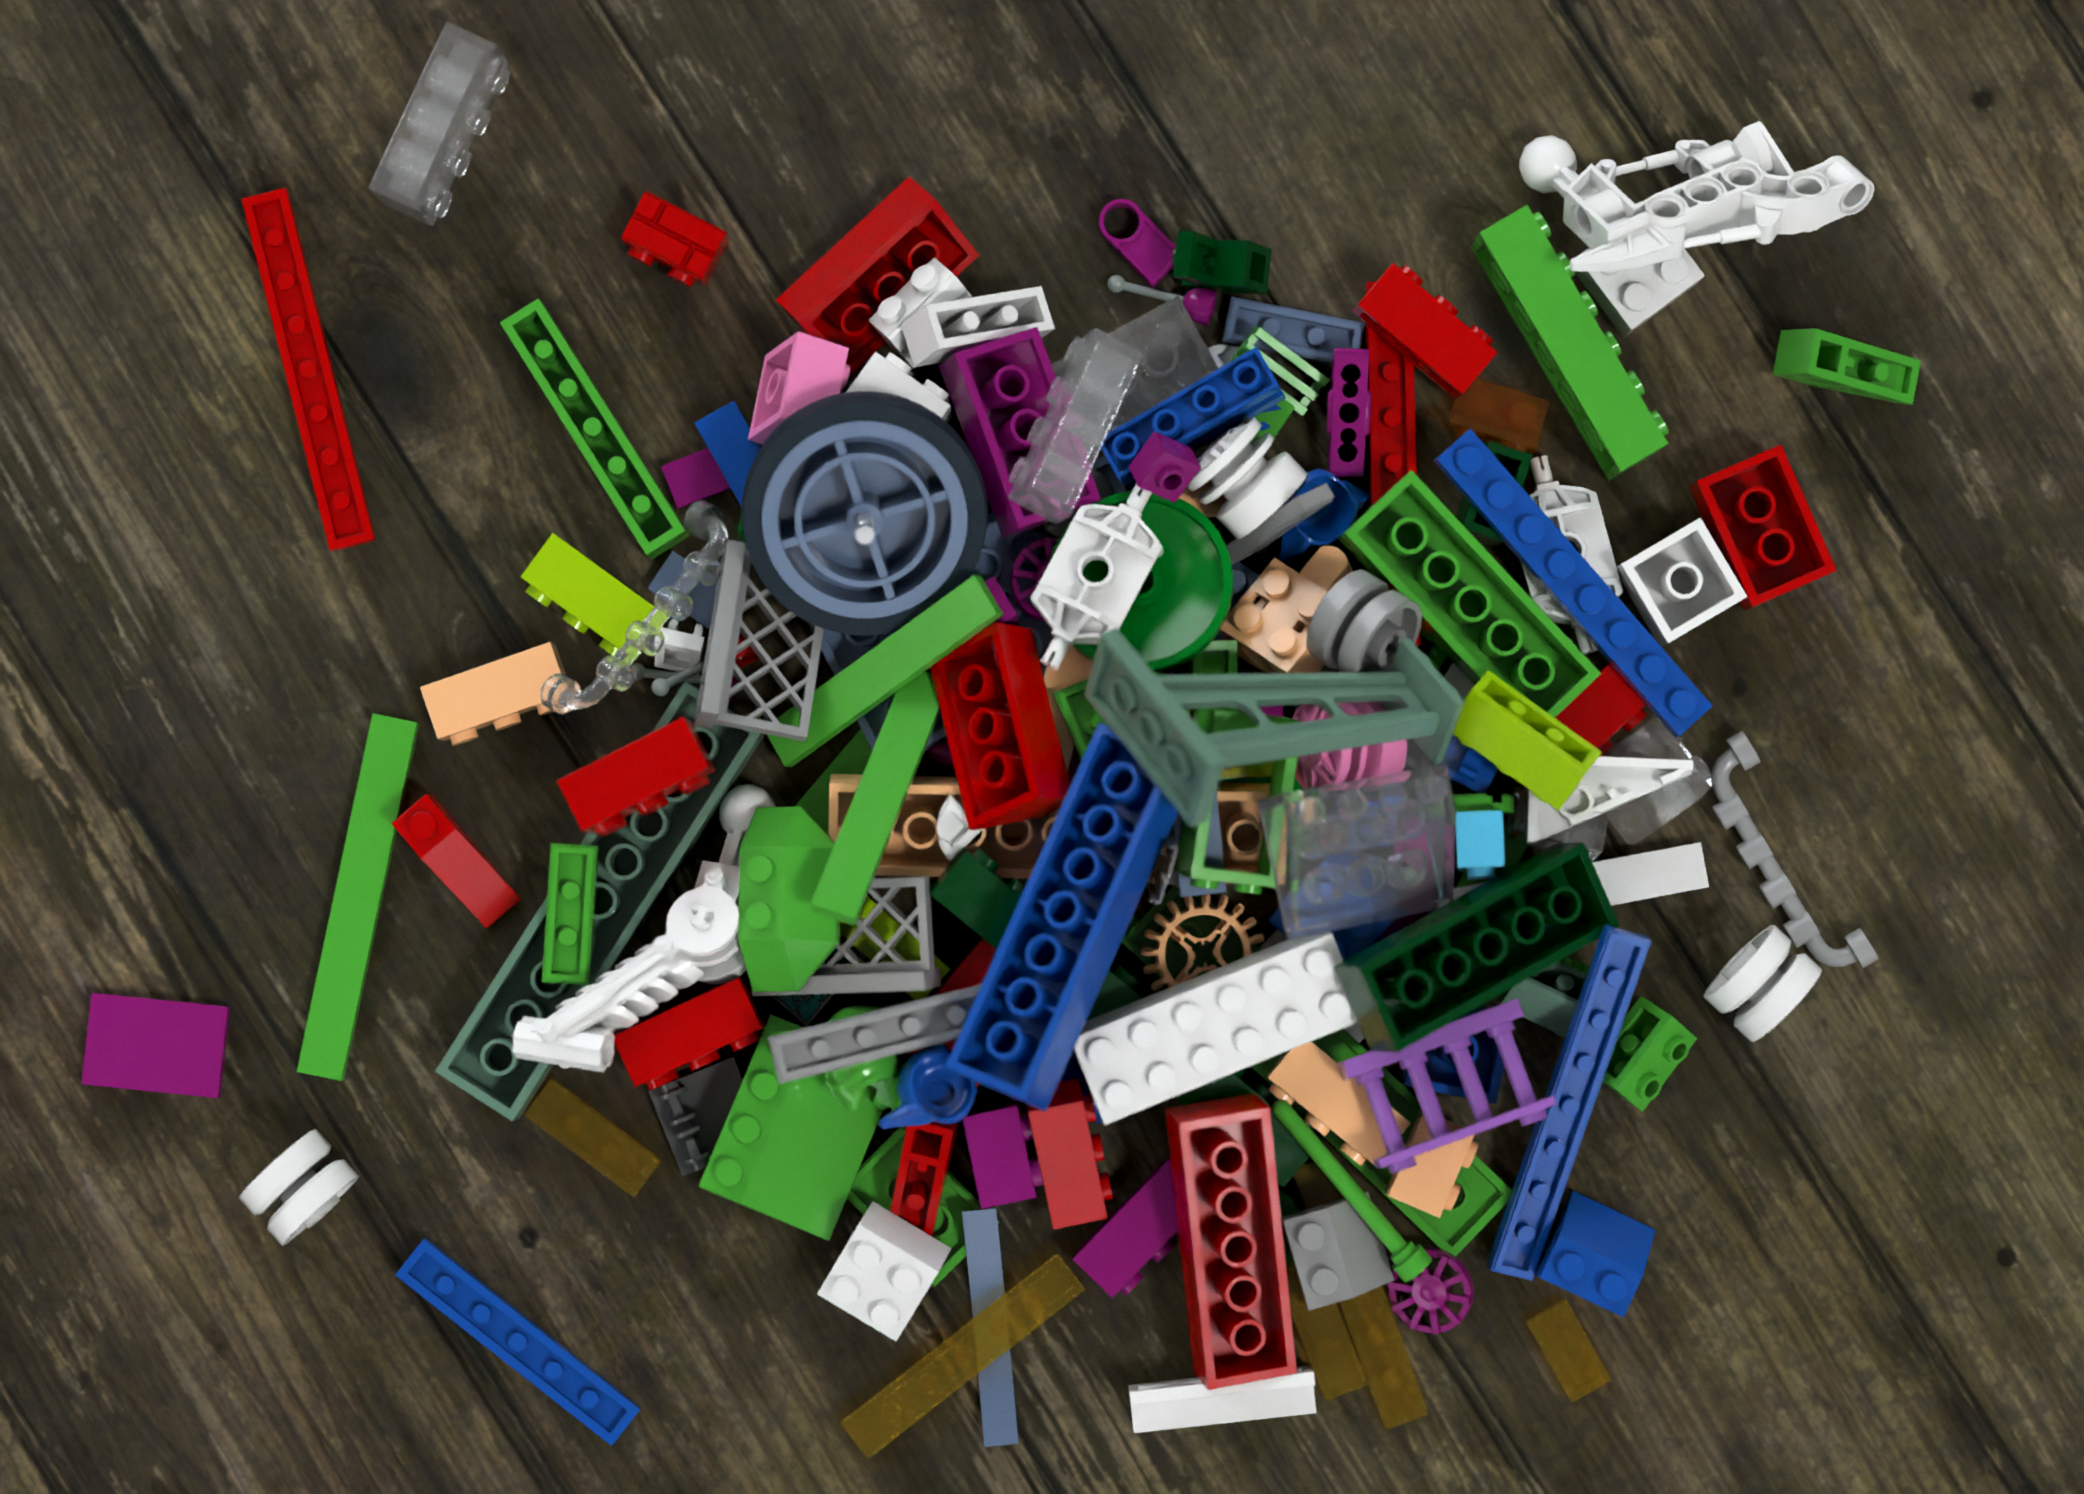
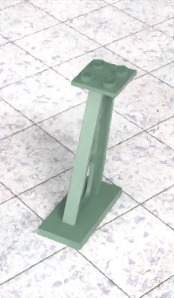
(1187, 764)

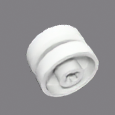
(1762, 983)
(303, 1191)

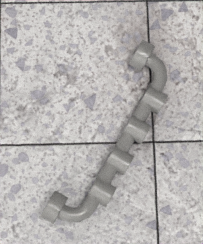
(1777, 888)

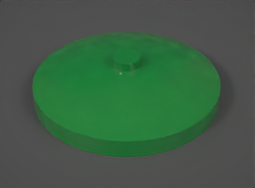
(1184, 592)

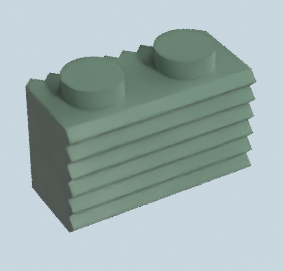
(1549, 996)

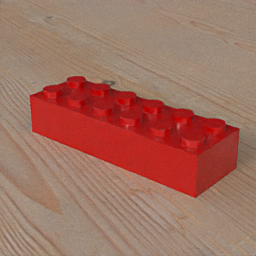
(1231, 1240)

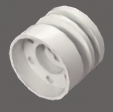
(1246, 478)

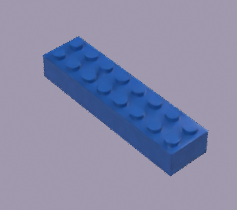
(1066, 926)

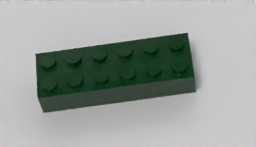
(1476, 947)

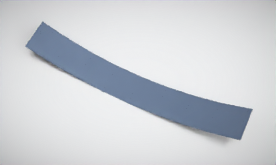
(986, 1286)

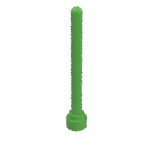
(1407, 1257)

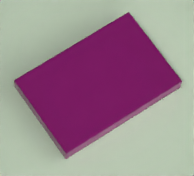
(156, 1045)

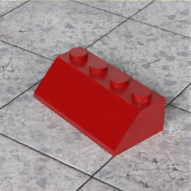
(872, 264)
(1001, 728)

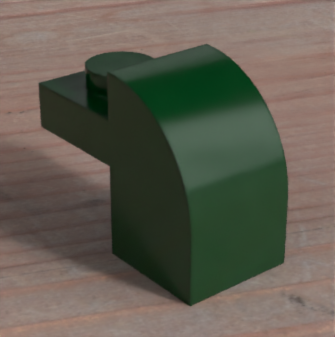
(1221, 264)

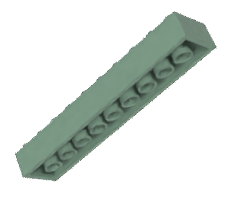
(631, 878)

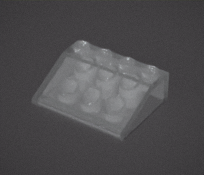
(1362, 850)

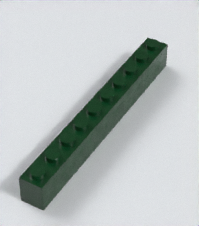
(987, 905)

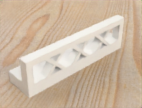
(1190, 1404)

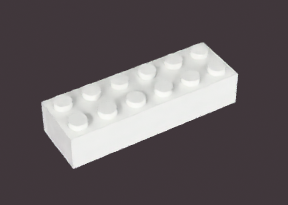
(1213, 1025)

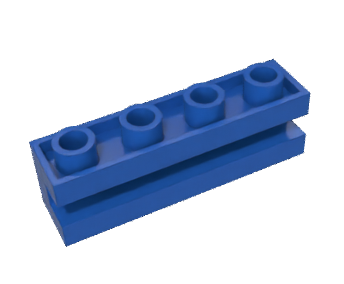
(1198, 411)

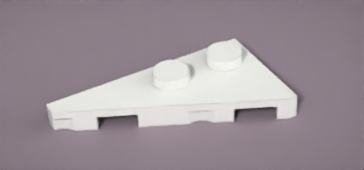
(1604, 788)

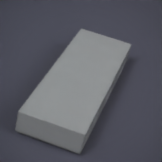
(1280, 523)

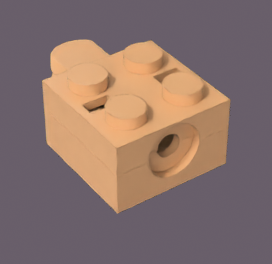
(1278, 609)

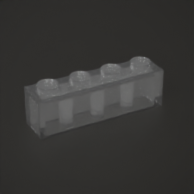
(1074, 425)

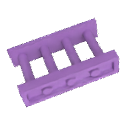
(1455, 1040)

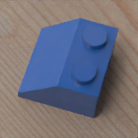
(1596, 1253)

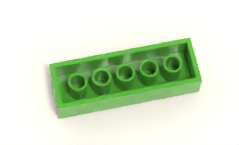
(1569, 342)
(1466, 597)

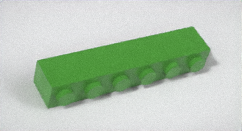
(594, 429)

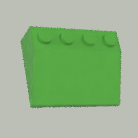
(790, 1145)

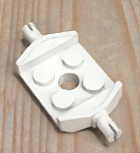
(1580, 520)
(1084, 609)

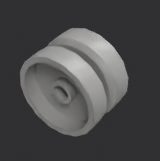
(1362, 624)

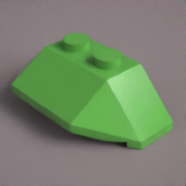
(778, 878)

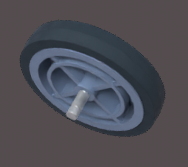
(863, 512)

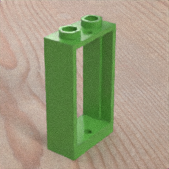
(1194, 839)

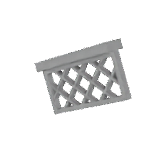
(723, 647)
(878, 975)

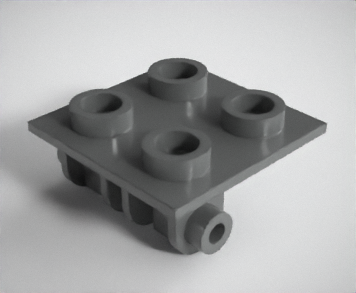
(696, 1111)

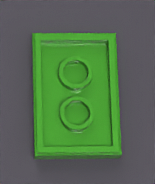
(877, 1183)

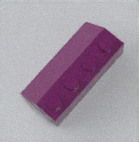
(997, 399)

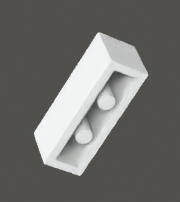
(960, 324)

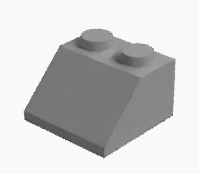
(1334, 1253)

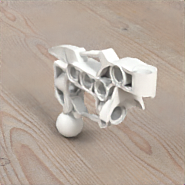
(1728, 187)

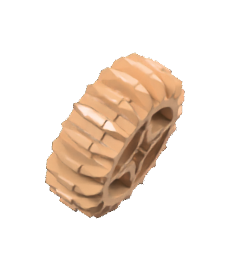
(1172, 929)

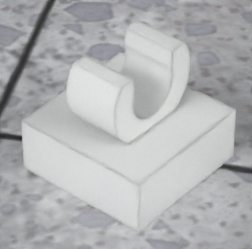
(680, 648)

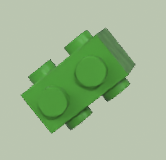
(1646, 1053)

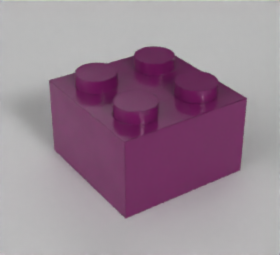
(1001, 1154)

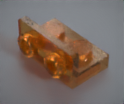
(1499, 415)

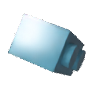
(1480, 843)

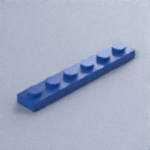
(518, 1341)

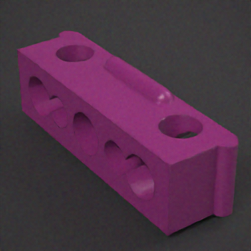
(1361, 422)

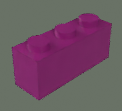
(1132, 1235)

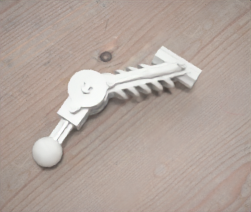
(696, 947)

